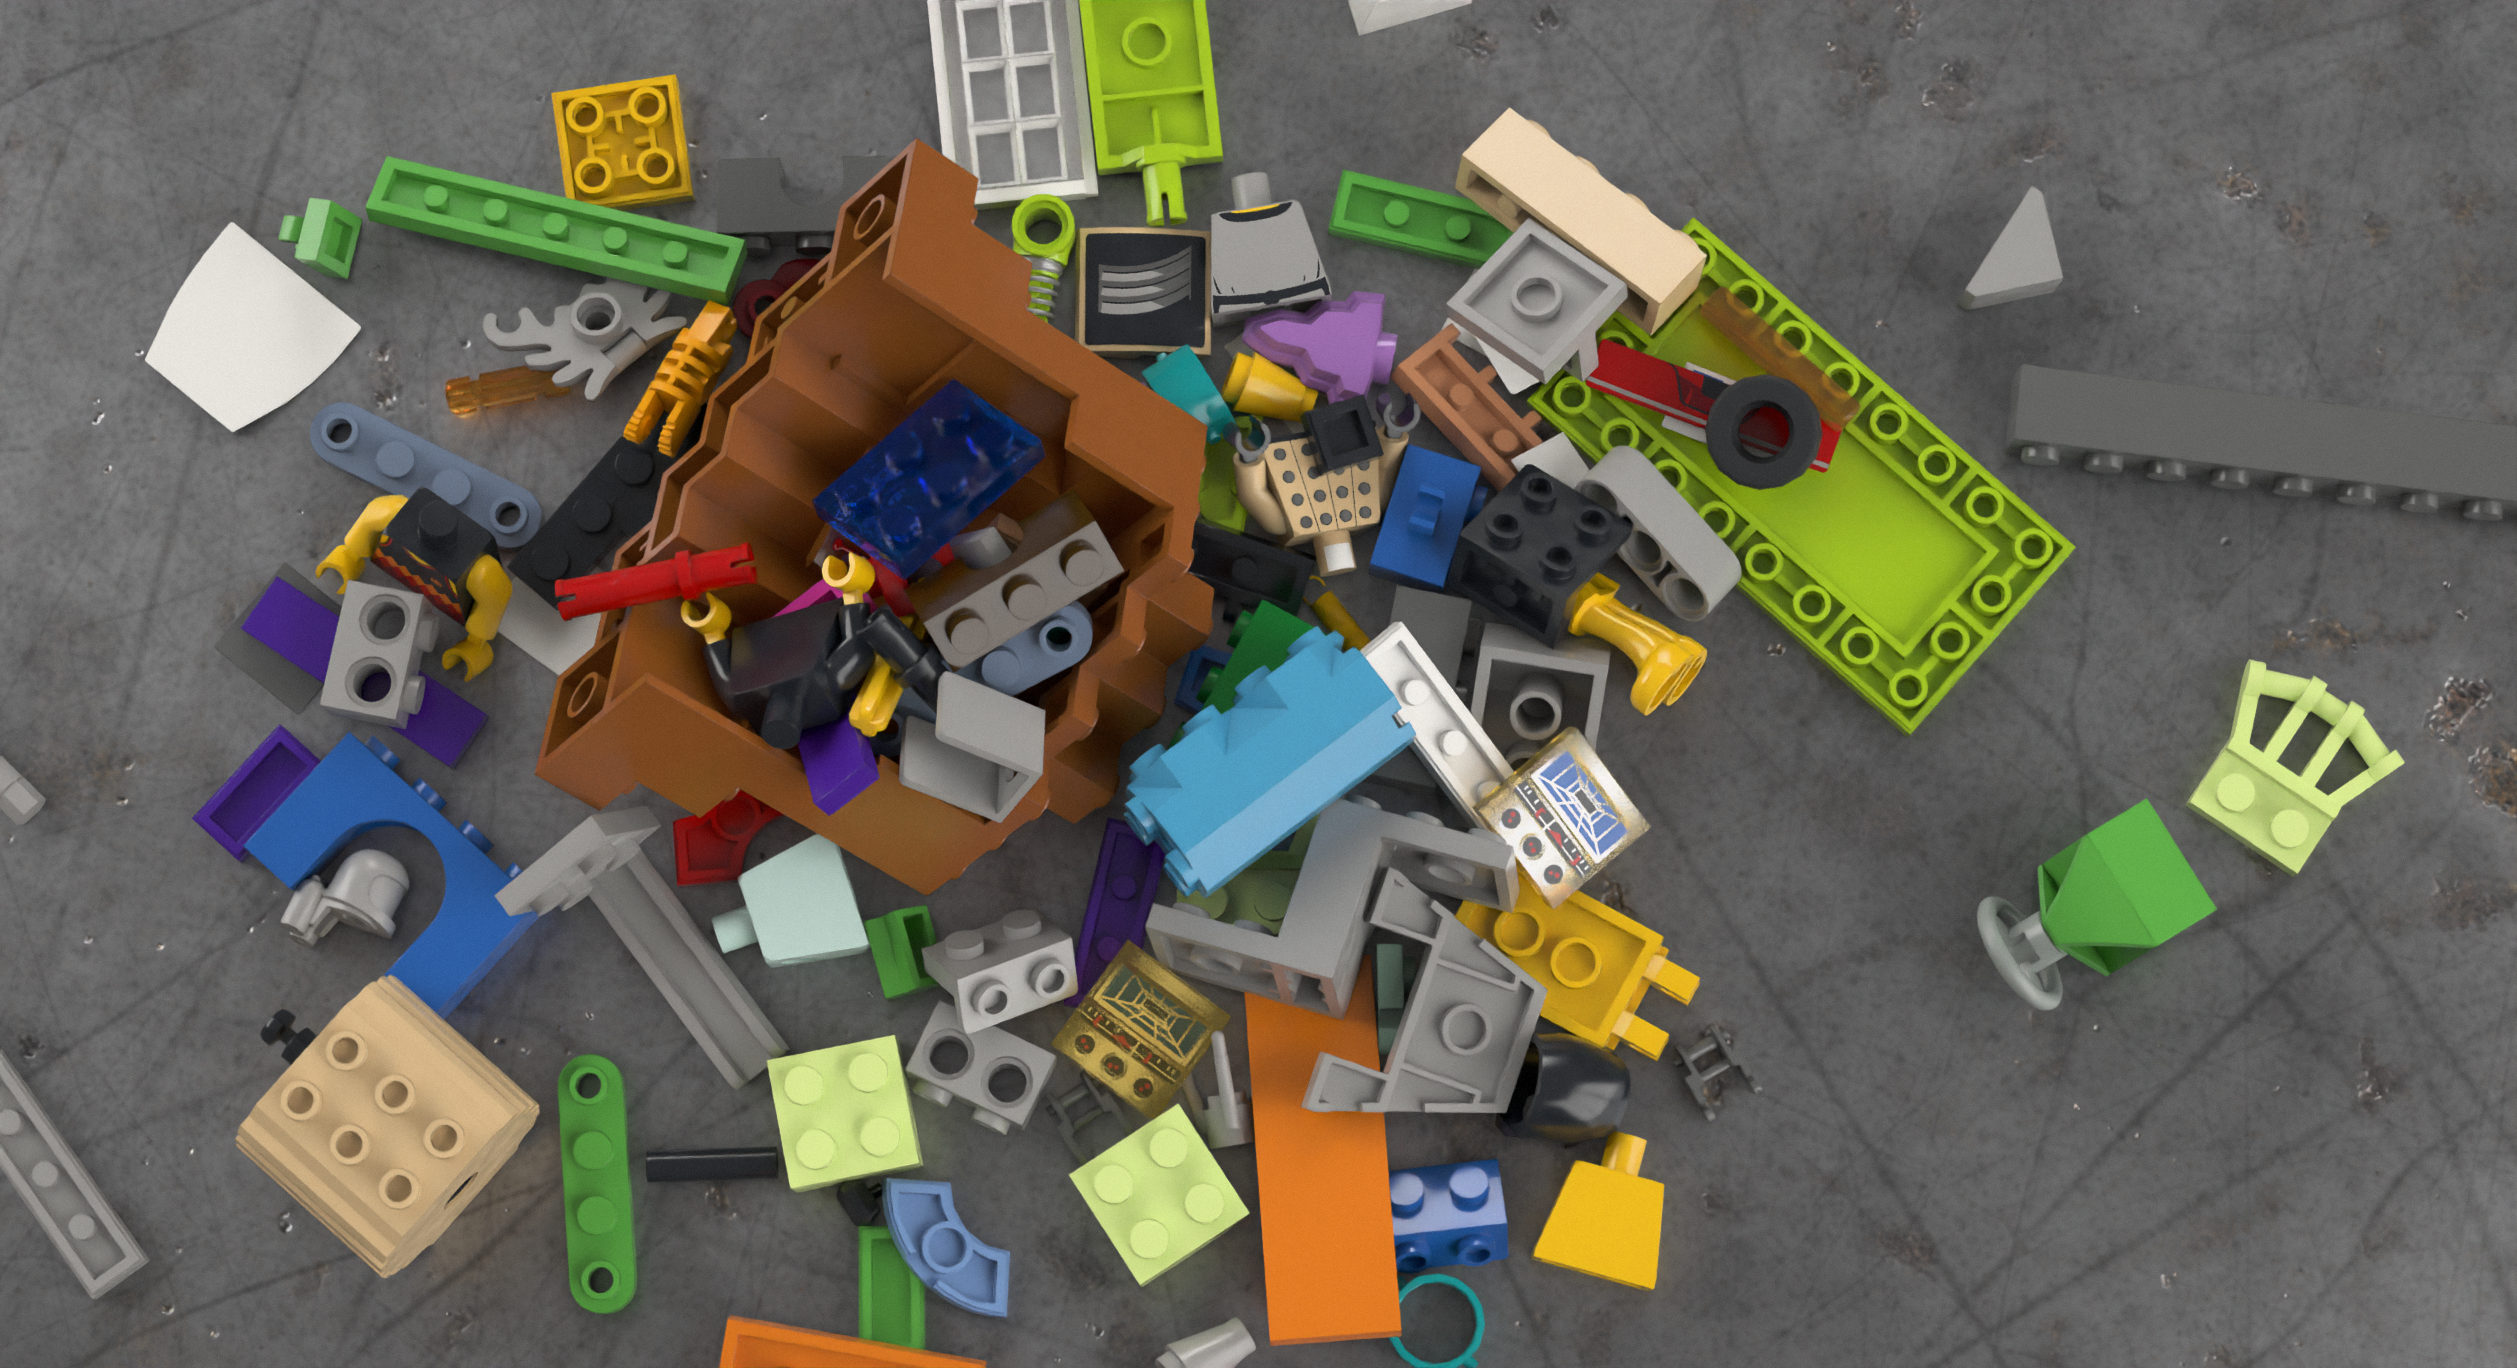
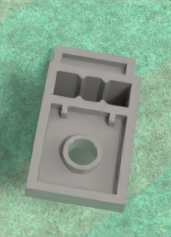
(1324, 927)

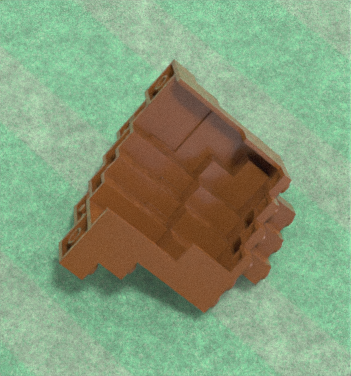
(827, 372)

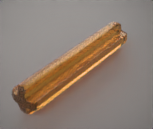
(1778, 356)

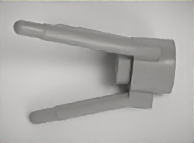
(1229, 1115)

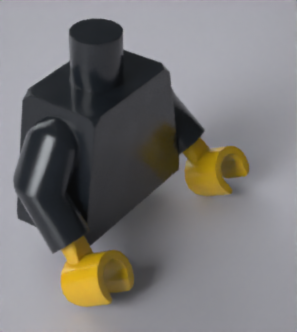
(795, 665)

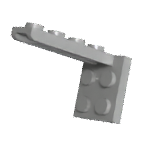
(608, 865)

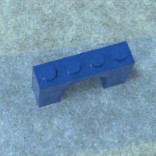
(361, 793)

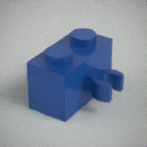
(1425, 519)

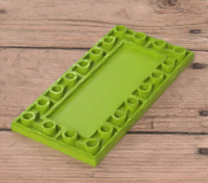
(1879, 566)

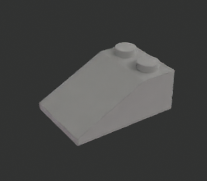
(1535, 692)

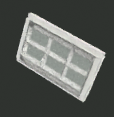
(1014, 97)

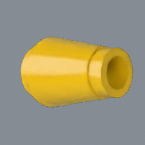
(1266, 389)

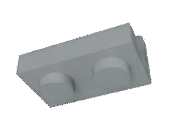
(1004, 968)

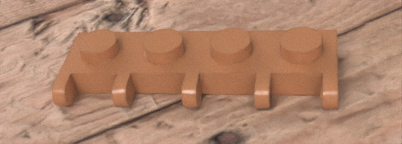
(1467, 407)

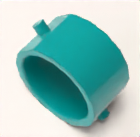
(1188, 386)
(1466, 1357)

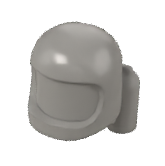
(361, 895)

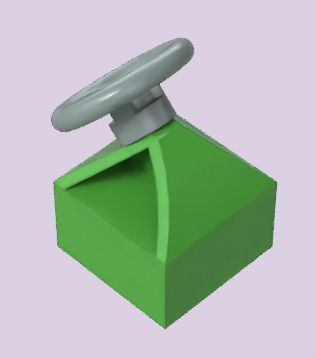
(2098, 902)

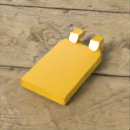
(1589, 962)

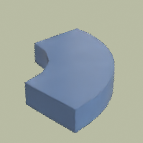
(941, 1248)

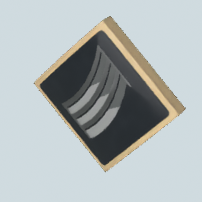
(1142, 291)

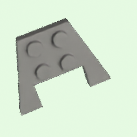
(1460, 1026)

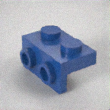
(1448, 1215)

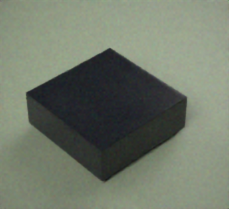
(1341, 435)

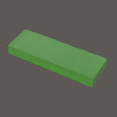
(1415, 221)

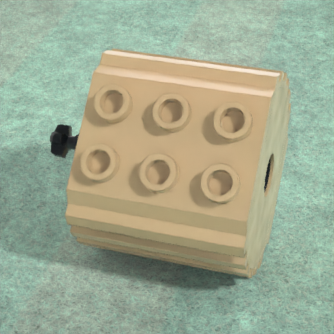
(384, 1123)

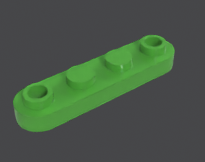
(597, 1184)

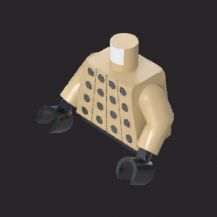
(1289, 498)

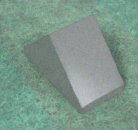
(2021, 260)

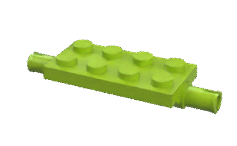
(1152, 94)

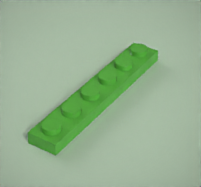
(557, 230)

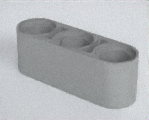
(1668, 540)

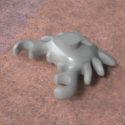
(592, 335)

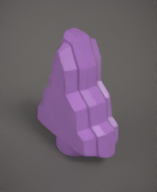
(1331, 346)

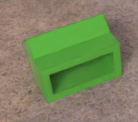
(897, 950)

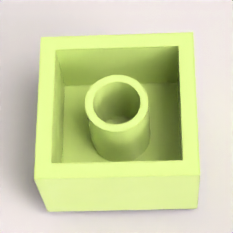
(845, 1113)
(1160, 1195)

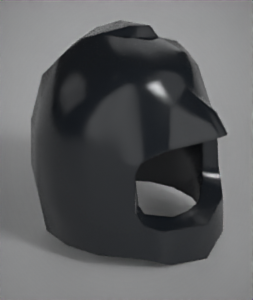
(1575, 1088)

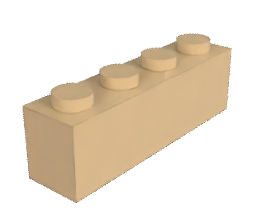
(1525, 174)

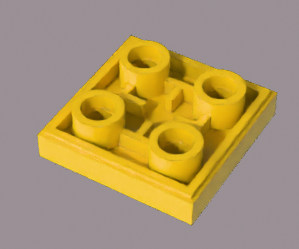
(624, 144)

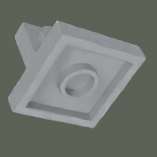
(1539, 304)

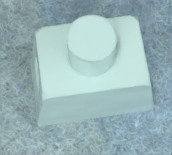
(797, 908)

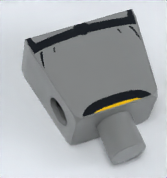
(1262, 256)

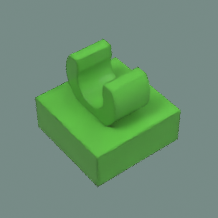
(324, 237)

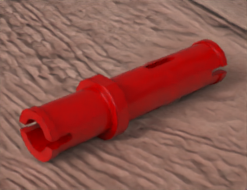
(681, 576)

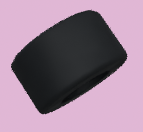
(1724, 438)

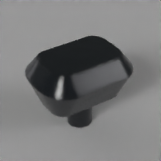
(859, 1201)

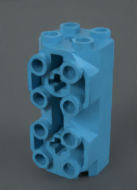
(1266, 763)

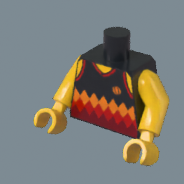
(436, 555)

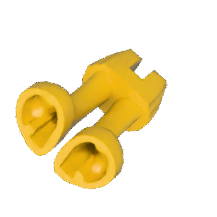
(1662, 656)

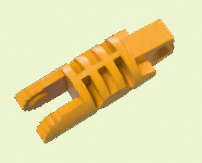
(685, 379)

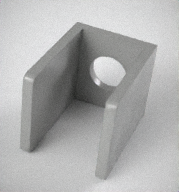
(974, 748)

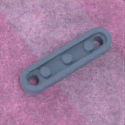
(402, 462)
(1007, 668)

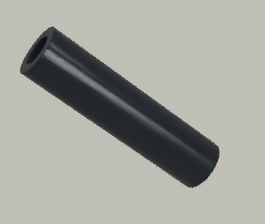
(712, 1164)

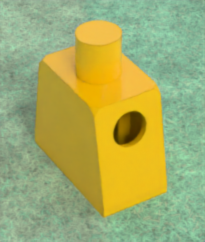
(1606, 1218)

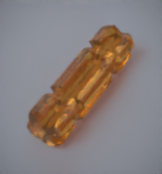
(500, 389)

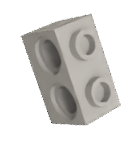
(360, 654)
(988, 1054)

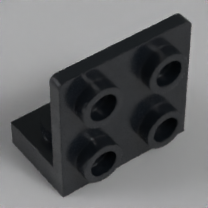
(1535, 553)

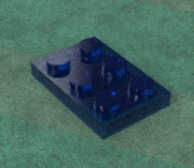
(929, 478)

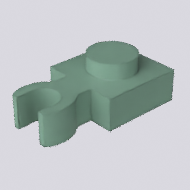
(1393, 982)

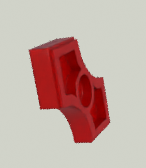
(717, 844)

